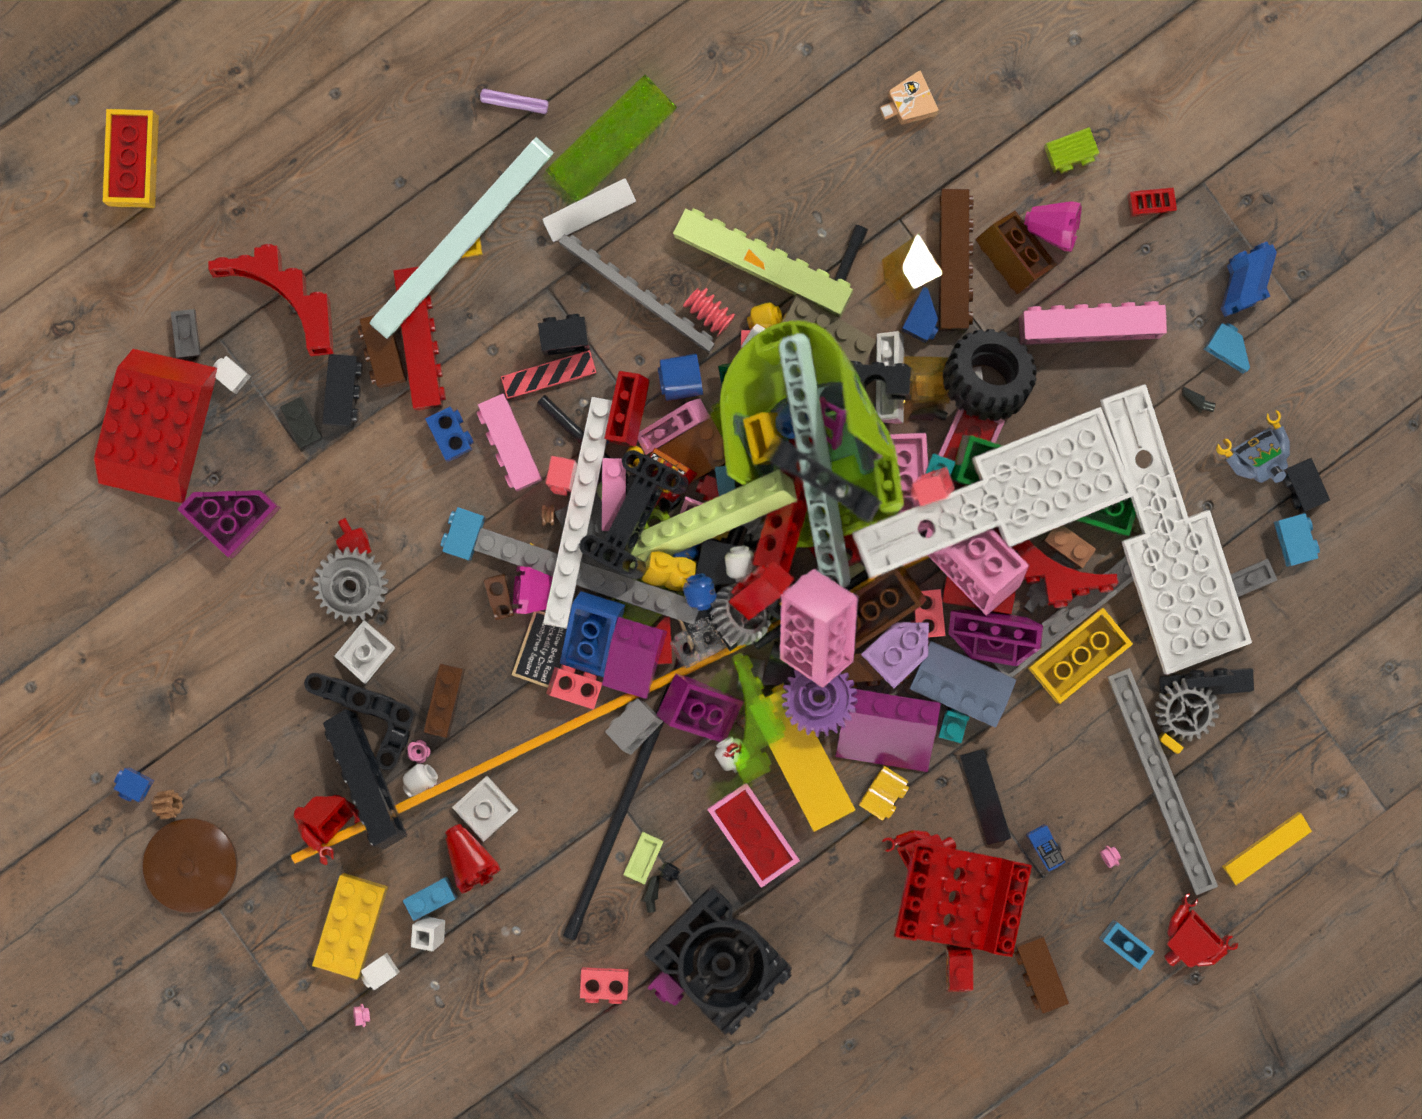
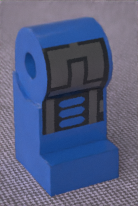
(1046, 847)

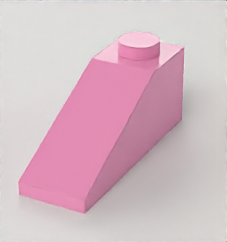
(672, 425)
(612, 490)

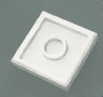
(485, 808)

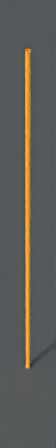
(541, 739)

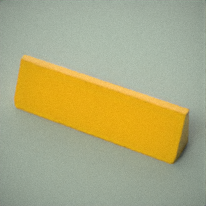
(1267, 848)

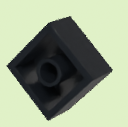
(563, 335)

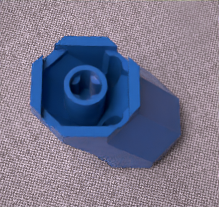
(1248, 278)

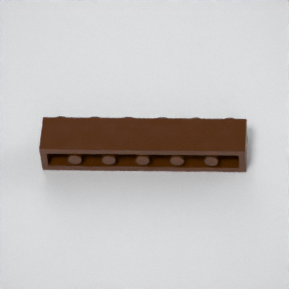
(954, 260)

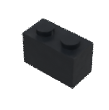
(1305, 486)

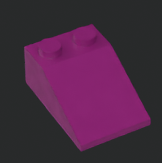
(633, 657)
(699, 708)

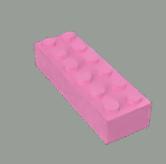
(1092, 324)

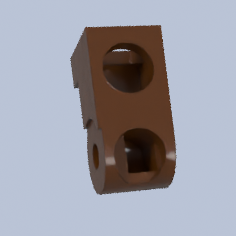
(499, 596)

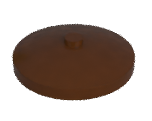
(190, 865)

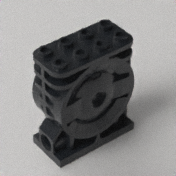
(729, 1008)

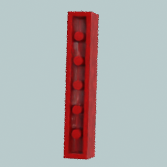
(421, 351)

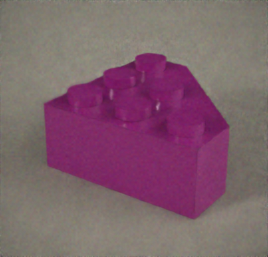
(229, 516)

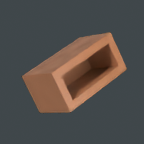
(1069, 545)

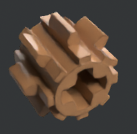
(167, 804)

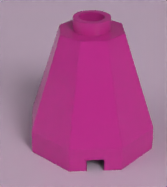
(1055, 223)
(531, 590)

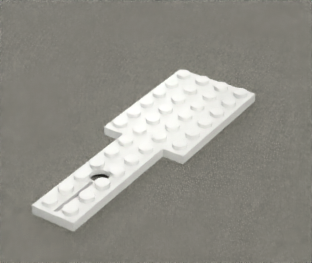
(1021, 490)
(1177, 557)

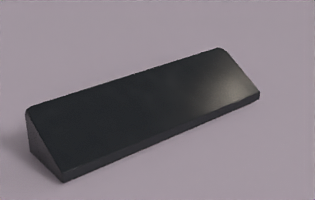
(985, 796)

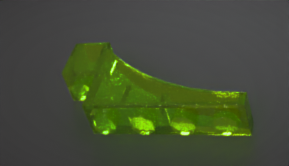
(760, 724)

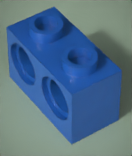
(445, 436)

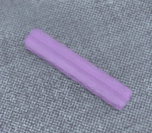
(514, 101)

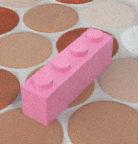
(509, 442)

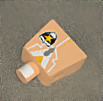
(910, 101)

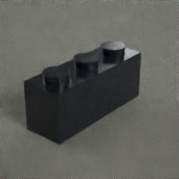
(342, 390)

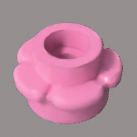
(413, 747)
(1110, 856)
(361, 1015)

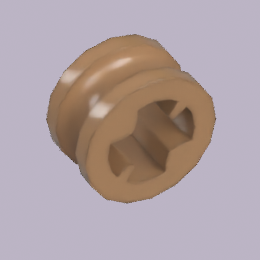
(548, 515)

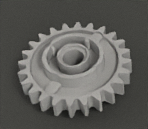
(355, 568)

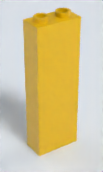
(808, 770)

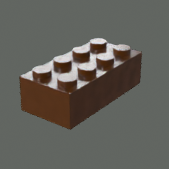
(884, 603)

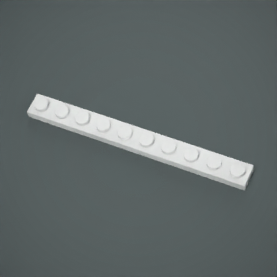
(578, 514)

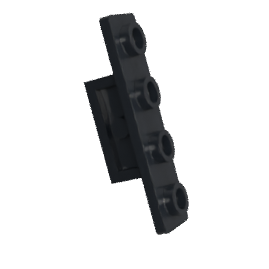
(1219, 680)

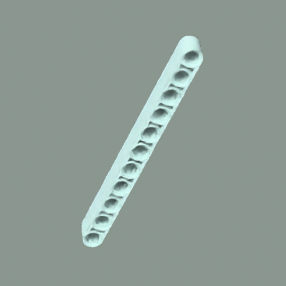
(461, 238)
(818, 452)

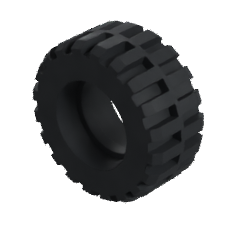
(1000, 353)

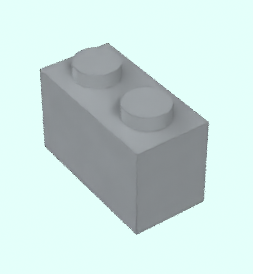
(633, 726)

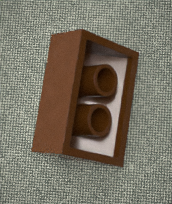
(1015, 252)

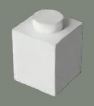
(230, 374)
(428, 933)
(379, 972)

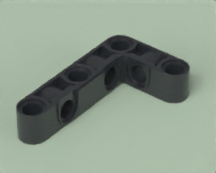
(375, 705)

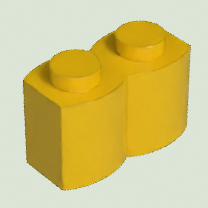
(668, 571)
(883, 793)

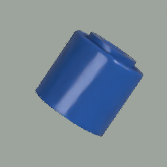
(680, 377)

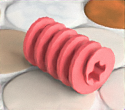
(709, 310)

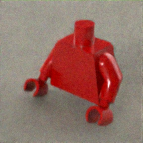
(322, 820)
(908, 838)
(1194, 939)

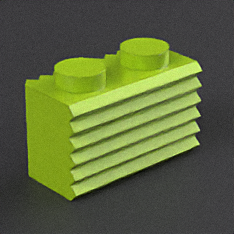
(1072, 150)

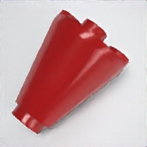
(469, 859)

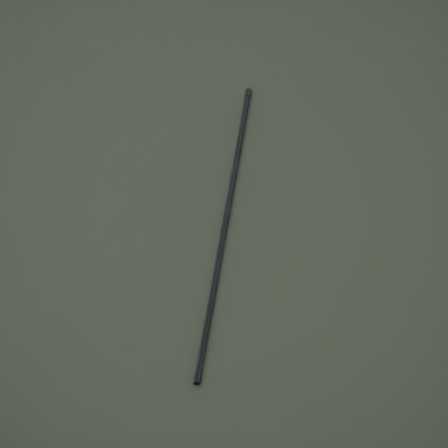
(576, 919)

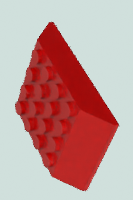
(154, 424)

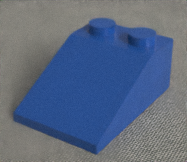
(590, 633)

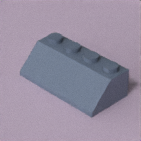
(963, 684)

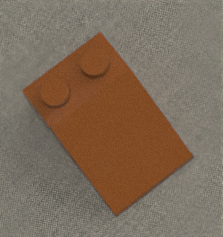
(698, 449)

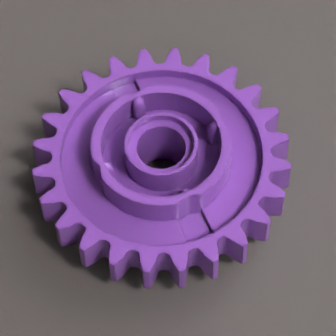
(822, 715)

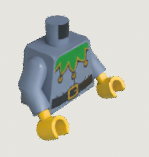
(1261, 455)

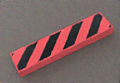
(548, 374)

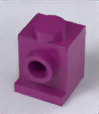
(667, 988)

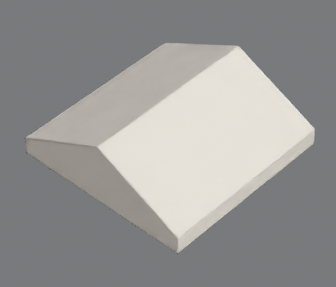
(364, 651)

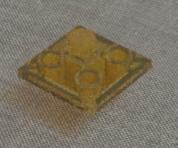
(909, 268)
(927, 380)

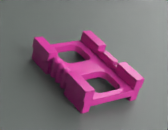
(835, 425)

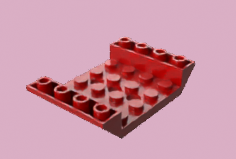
(985, 904)

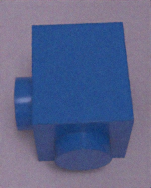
(132, 785)

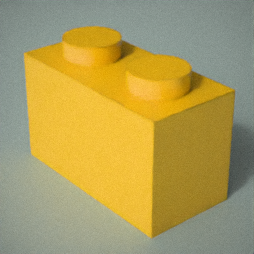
(760, 433)

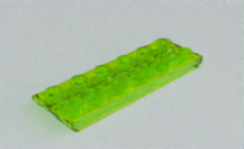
(611, 139)

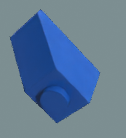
(922, 318)

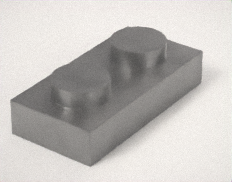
(185, 333)
(1253, 577)

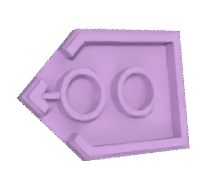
(898, 651)

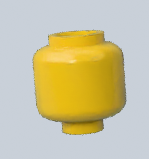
(764, 315)

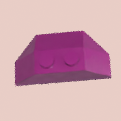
(995, 636)

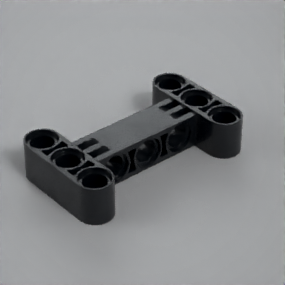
(856, 500)
(634, 514)

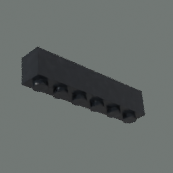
(364, 779)

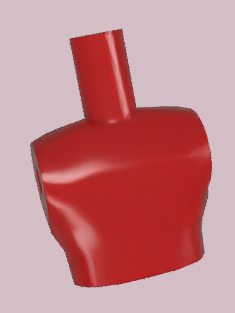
(352, 538)

